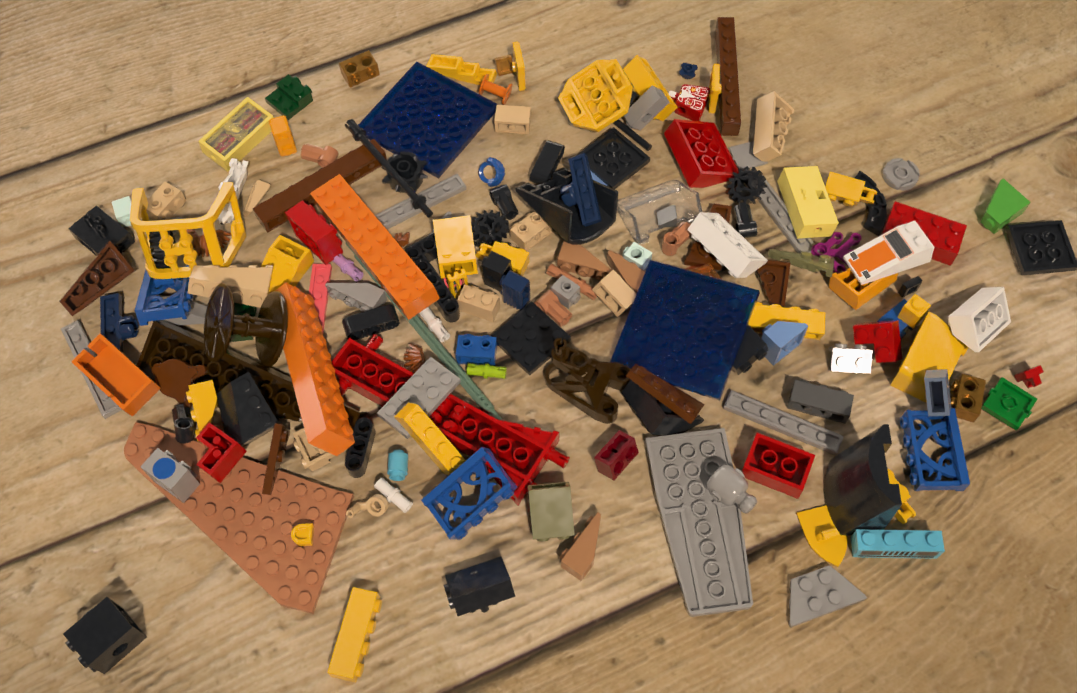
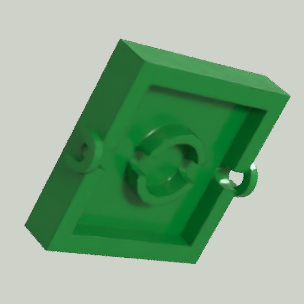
(1009, 403)

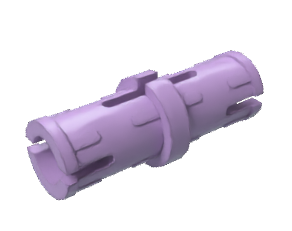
(347, 267)

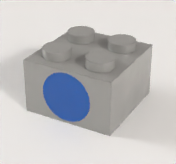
(171, 474)

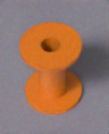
(495, 89)

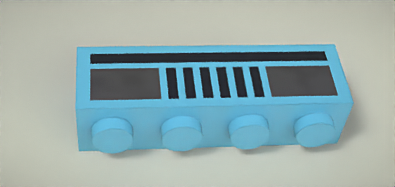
(897, 544)

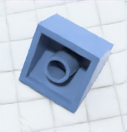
(782, 339)

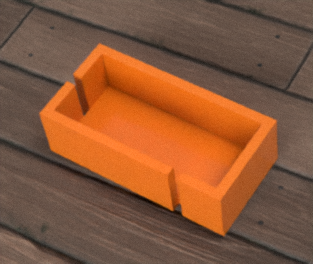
(116, 375)

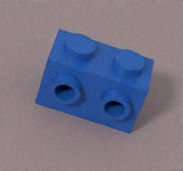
(476, 349)

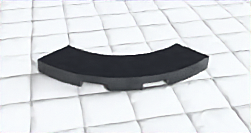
(876, 212)

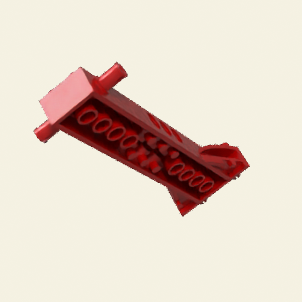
(516, 448)

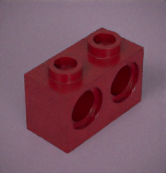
(616, 455)

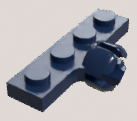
(582, 190)
(113, 325)

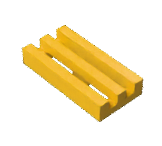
(456, 277)

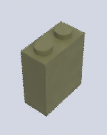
(551, 511)

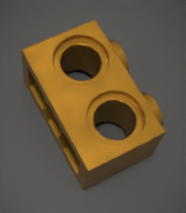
(359, 68)
(971, 399)

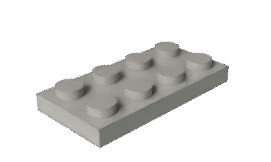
(426, 387)

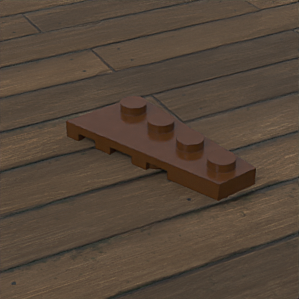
(698, 255)
(670, 396)

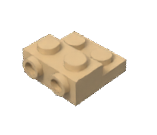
(312, 456)

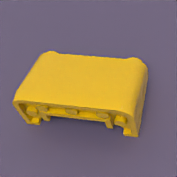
(931, 350)

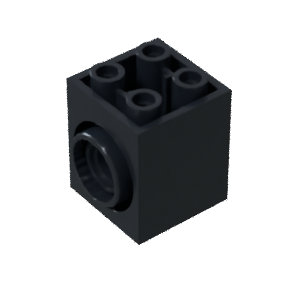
(103, 636)

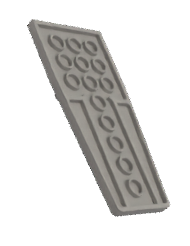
(700, 531)

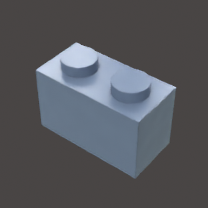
(937, 392)

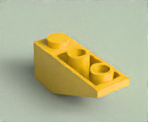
(204, 403)

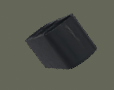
(547, 162)
(370, 322)
(360, 456)

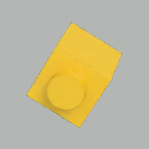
(914, 311)

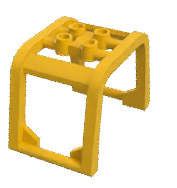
(184, 246)

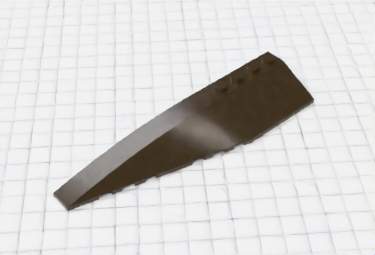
(172, 342)

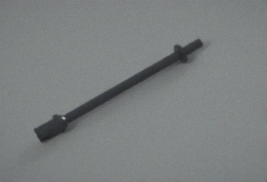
(359, 134)

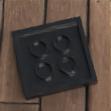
(615, 158)
(1041, 247)
(529, 337)

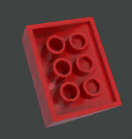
(700, 153)

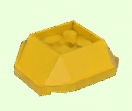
(601, 80)

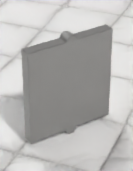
(744, 156)

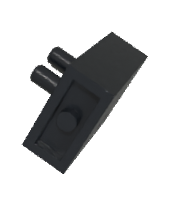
(97, 229)
(750, 350)
(478, 587)

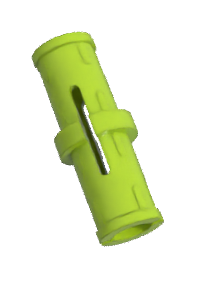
(486, 371)

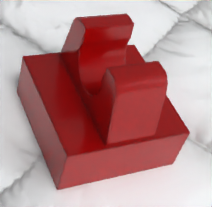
(1030, 376)

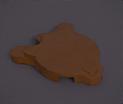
(175, 376)

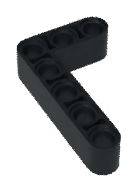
(422, 260)

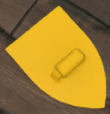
(823, 535)

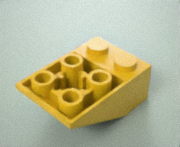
(455, 245)
(289, 262)

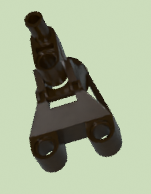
(576, 365)

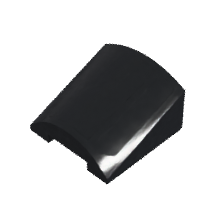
(566, 220)
(859, 485)

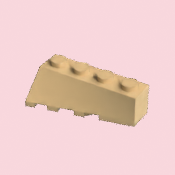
(771, 126)
(247, 284)

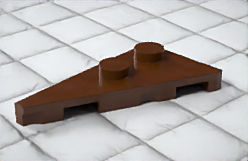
(774, 280)
(276, 456)

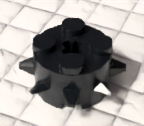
(408, 168)

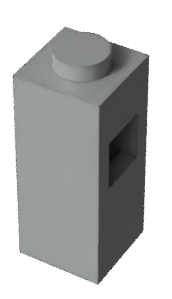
(646, 108)

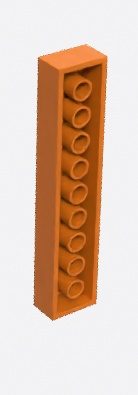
(375, 247)
(314, 376)

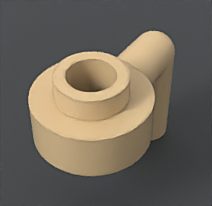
(371, 505)

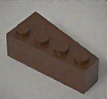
(101, 274)

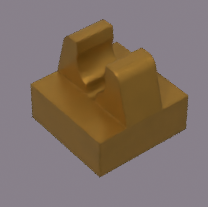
(504, 65)

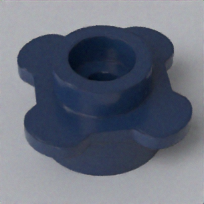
(688, 70)

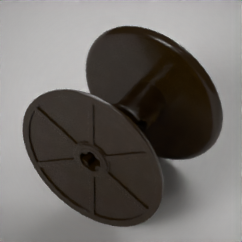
(268, 328)

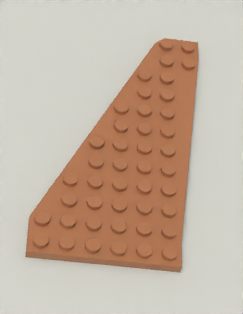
(256, 526)

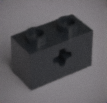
(494, 268)

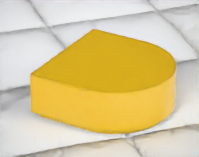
(303, 534)

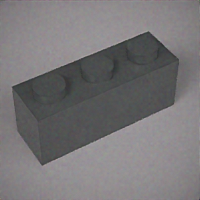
(820, 401)

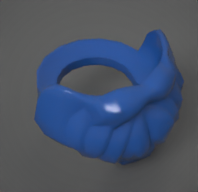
(500, 172)

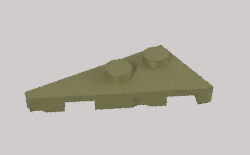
(805, 260)

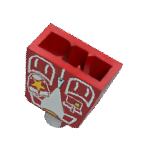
(691, 101)

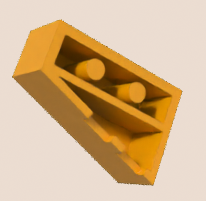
(853, 293)

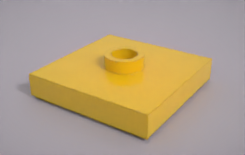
(518, 66)
(715, 88)

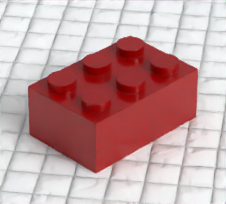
(314, 232)
(778, 465)

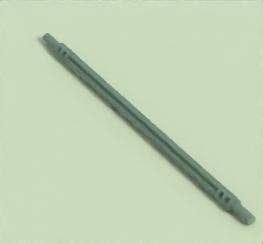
(451, 364)

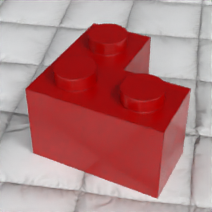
(884, 336)
(222, 452)

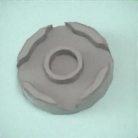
(901, 174)

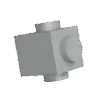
(566, 291)

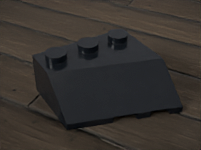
(245, 410)
(654, 414)

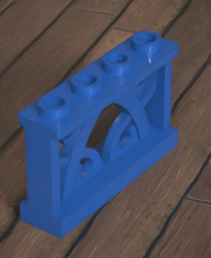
(164, 309)
(953, 443)
(441, 493)

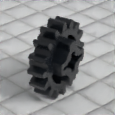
(751, 178)
(489, 227)

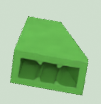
(1003, 207)

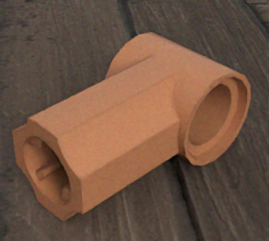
(322, 156)
(675, 239)
(553, 308)

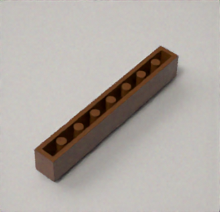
(727, 58)
(350, 166)

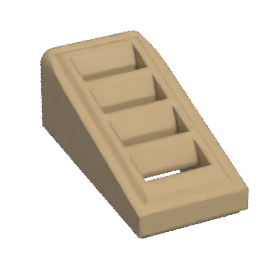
(257, 192)

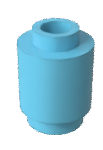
(397, 465)

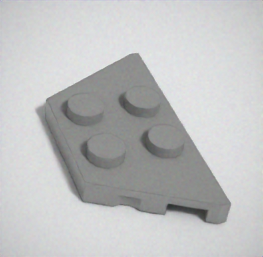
(820, 594)

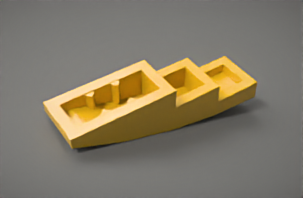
(458, 69)

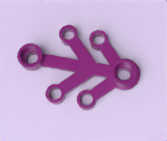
(840, 252)

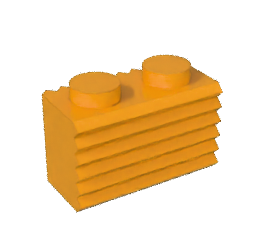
(282, 135)

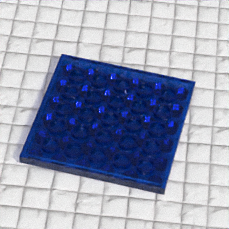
(428, 118)
(686, 328)

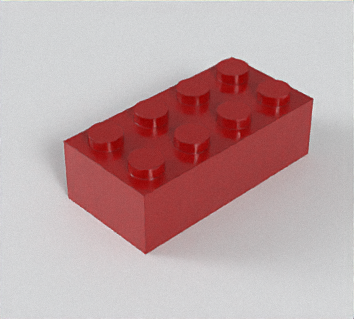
(942, 232)

